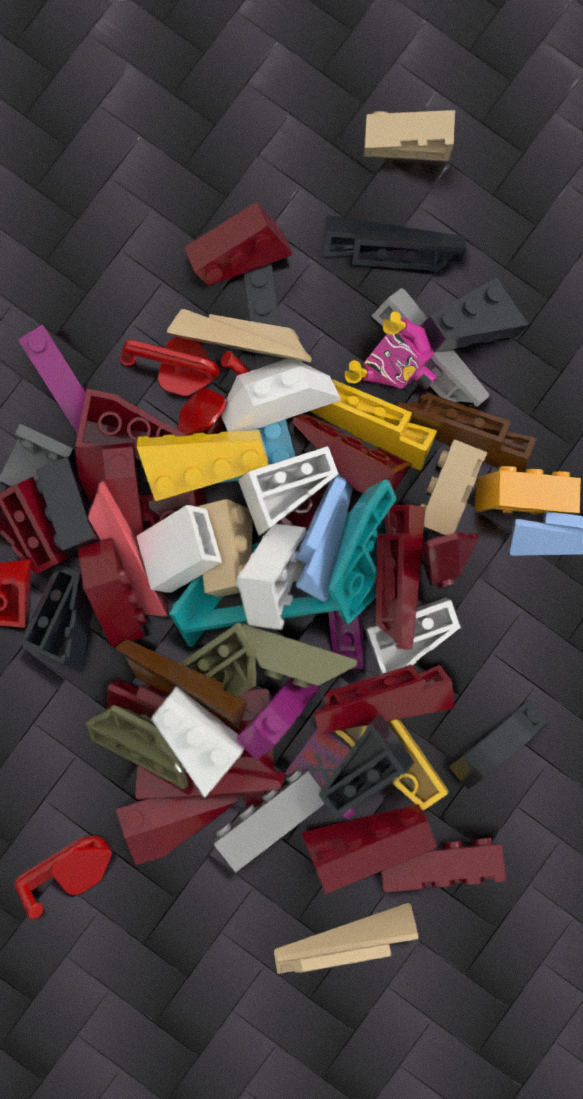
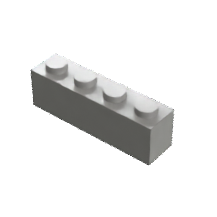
(270, 819)

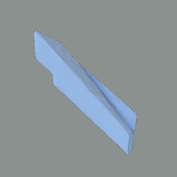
(554, 536)
(323, 539)

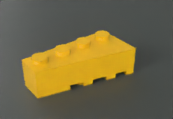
(199, 460)
(421, 780)

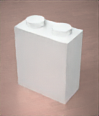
(179, 549)

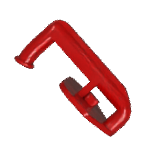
(183, 364)
(205, 406)
(74, 867)

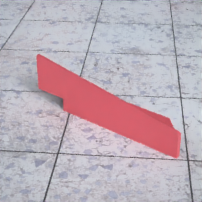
(110, 523)

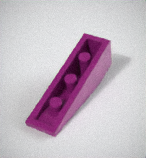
(55, 373)
(347, 638)
(275, 718)

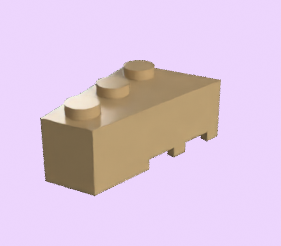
(410, 135)
(451, 488)
(233, 537)

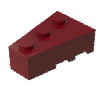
(238, 246)
(27, 526)
(110, 592)

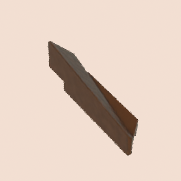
(474, 429)
(168, 674)

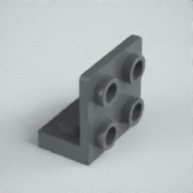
(31, 453)

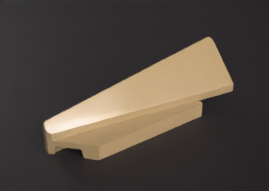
(239, 335)
(349, 943)

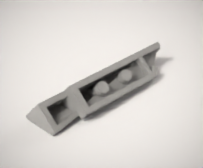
(453, 378)

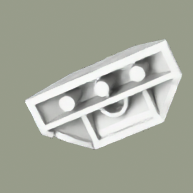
(276, 394)

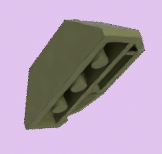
(295, 659)
(227, 660)
(138, 741)

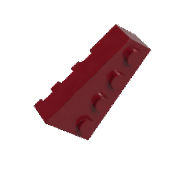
(367, 845)
(447, 866)

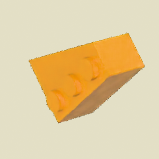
(528, 492)

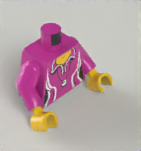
(397, 357)

